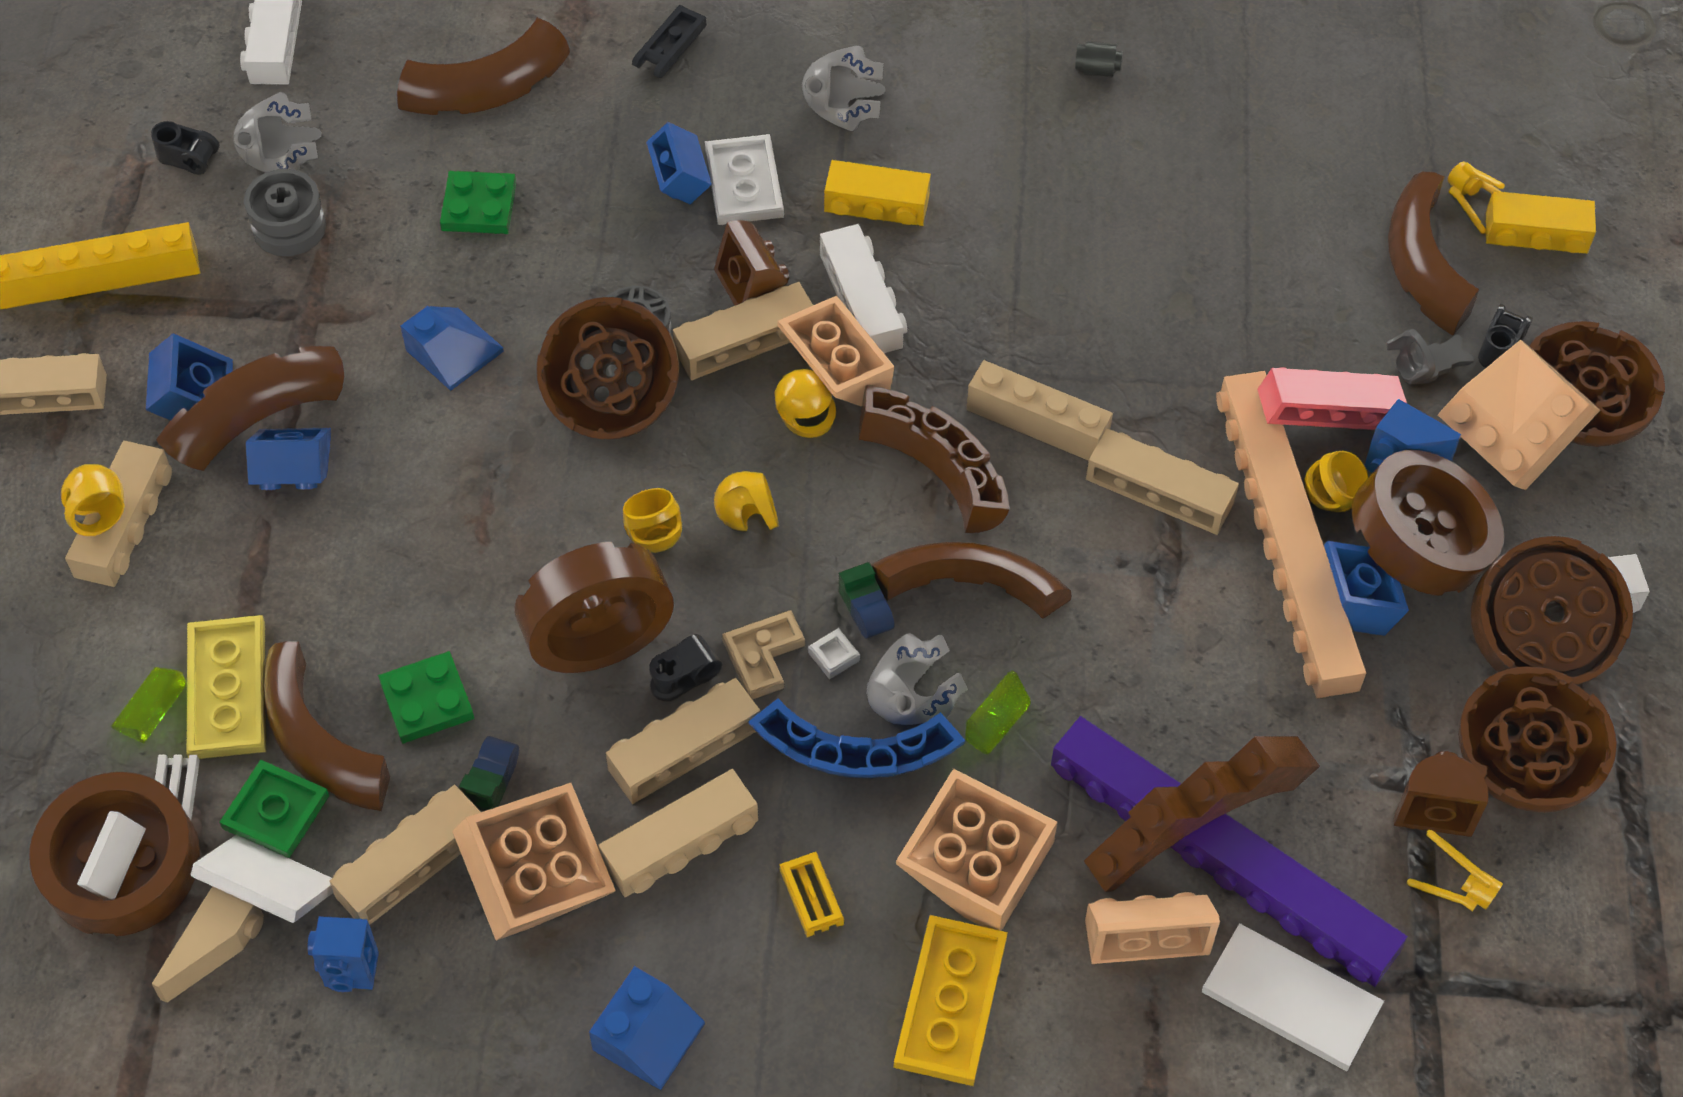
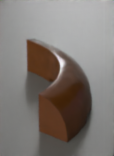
(483, 81)
(1419, 263)
(248, 397)
(943, 448)
(974, 565)
(314, 753)

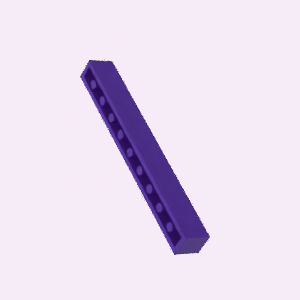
(1237, 858)

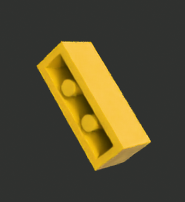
(877, 192)
(1540, 222)

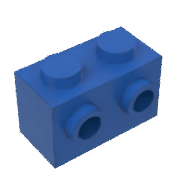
(678, 163)
(344, 953)

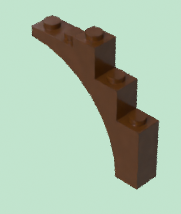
(1217, 787)

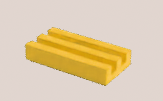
(822, 922)

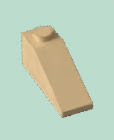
(212, 937)

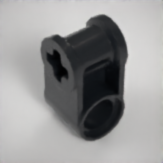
(182, 146)
(1502, 334)
(685, 666)

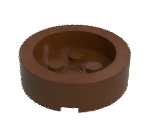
(1455, 515)
(1512, 604)
(583, 635)
(158, 872)

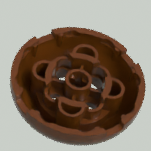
(592, 330)
(1602, 366)
(1550, 724)

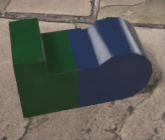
(865, 600)
(490, 773)

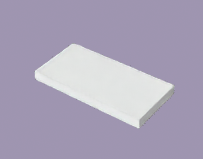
(1293, 997)

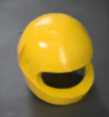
(804, 396)
(1335, 480)
(92, 490)
(743, 496)
(653, 519)

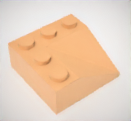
(1519, 414)
(977, 850)
(532, 860)

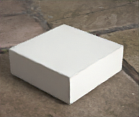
(834, 653)

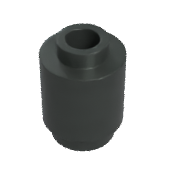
(1098, 59)

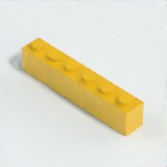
(97, 265)

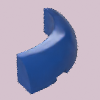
(856, 755)

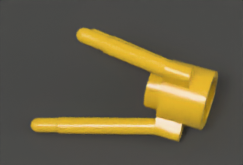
(1469, 180)
(1480, 886)

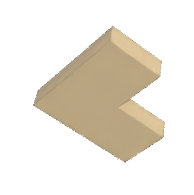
(753, 651)

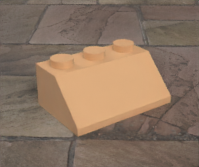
(838, 349)
(1151, 928)

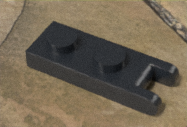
(671, 40)

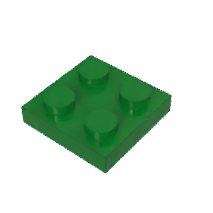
(478, 202)
(426, 697)
(274, 808)

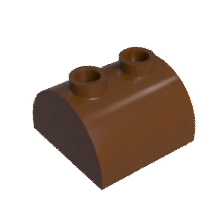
(747, 263)
(1443, 796)

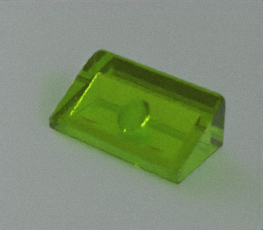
(150, 703)
(997, 713)

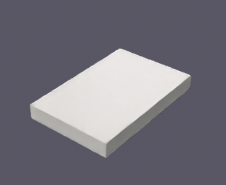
(744, 179)
(263, 878)

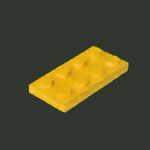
(950, 1000)

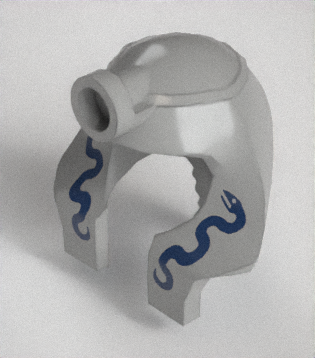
(831, 86)
(265, 141)
(894, 678)

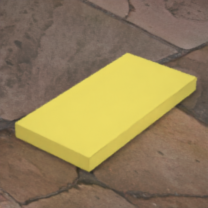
(226, 687)

